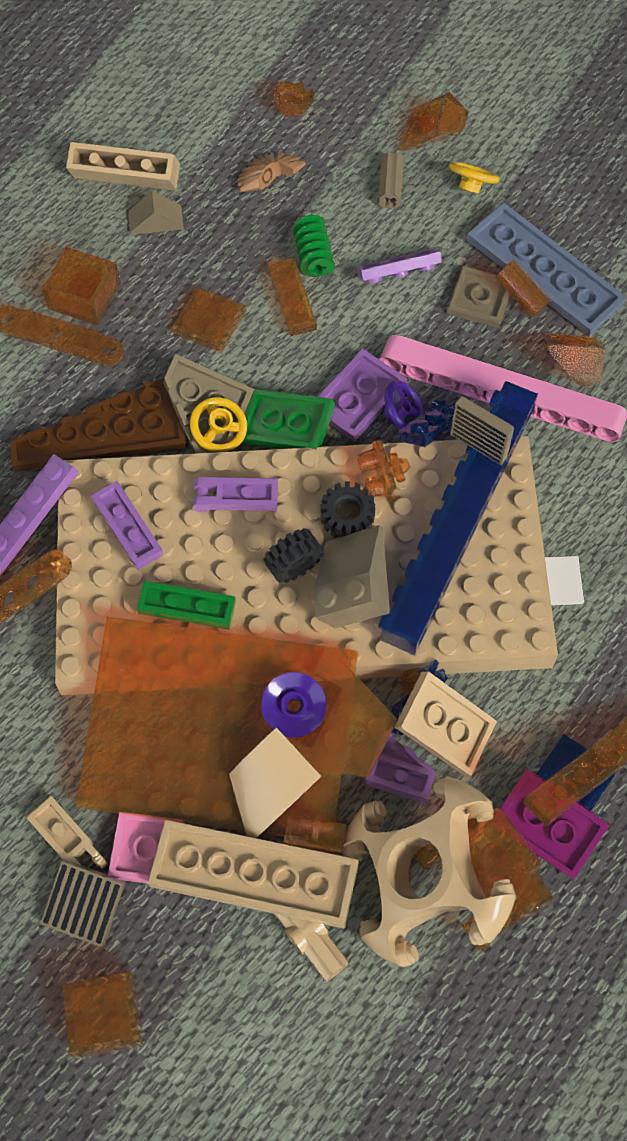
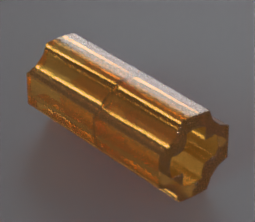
(523, 288)

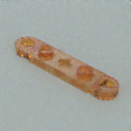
(75, 339)

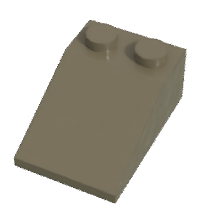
(352, 579)

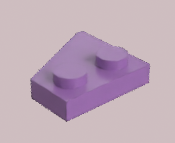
(401, 773)

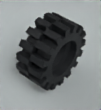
(347, 495)
(293, 555)

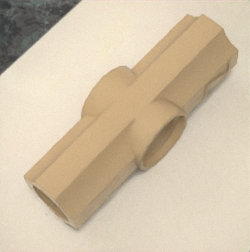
(313, 941)

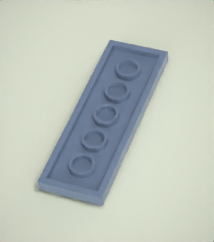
(570, 284)

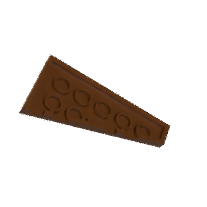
(110, 429)

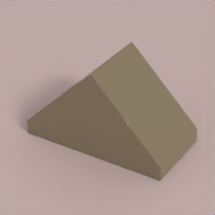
(155, 214)

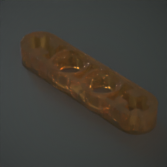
(45, 580)

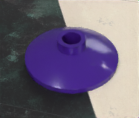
(293, 687)

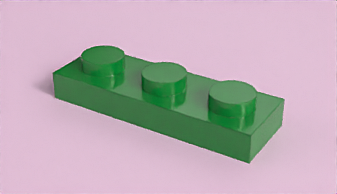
(186, 605)

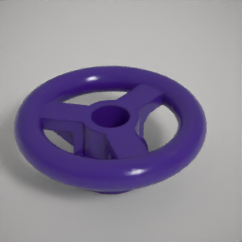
(398, 407)

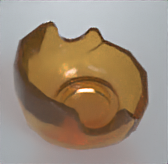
(292, 98)

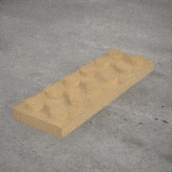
(254, 873)

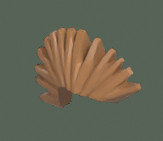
(264, 170)

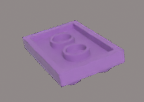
(359, 393)

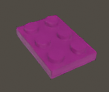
(566, 840)

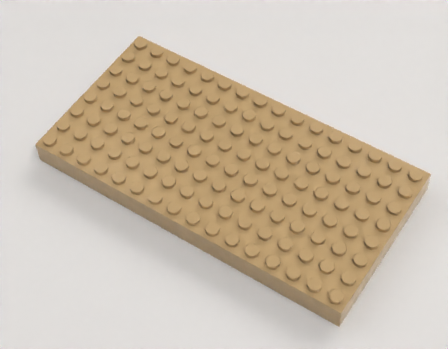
(488, 620)

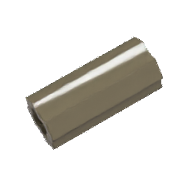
(391, 180)

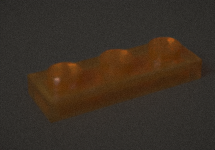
(292, 297)

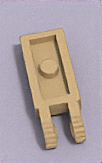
(62, 832)

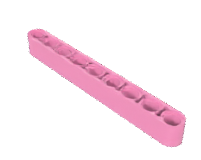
(481, 379)

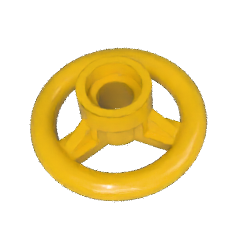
(473, 176)
(222, 415)

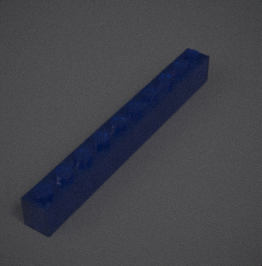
(452, 529)

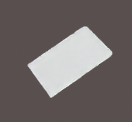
(564, 580)

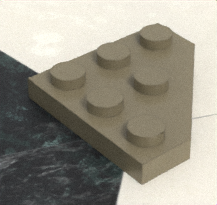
(193, 383)

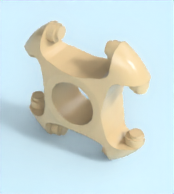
(458, 883)

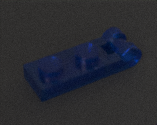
(429, 424)

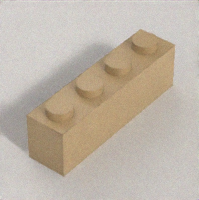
(123, 166)

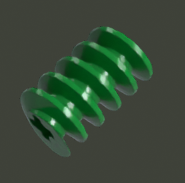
(313, 246)

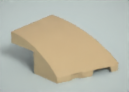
(270, 782)

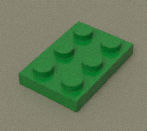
(287, 420)

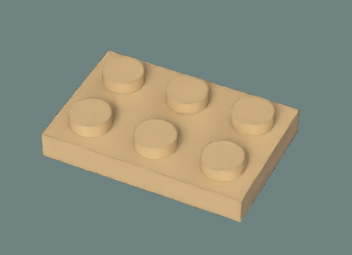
(445, 723)

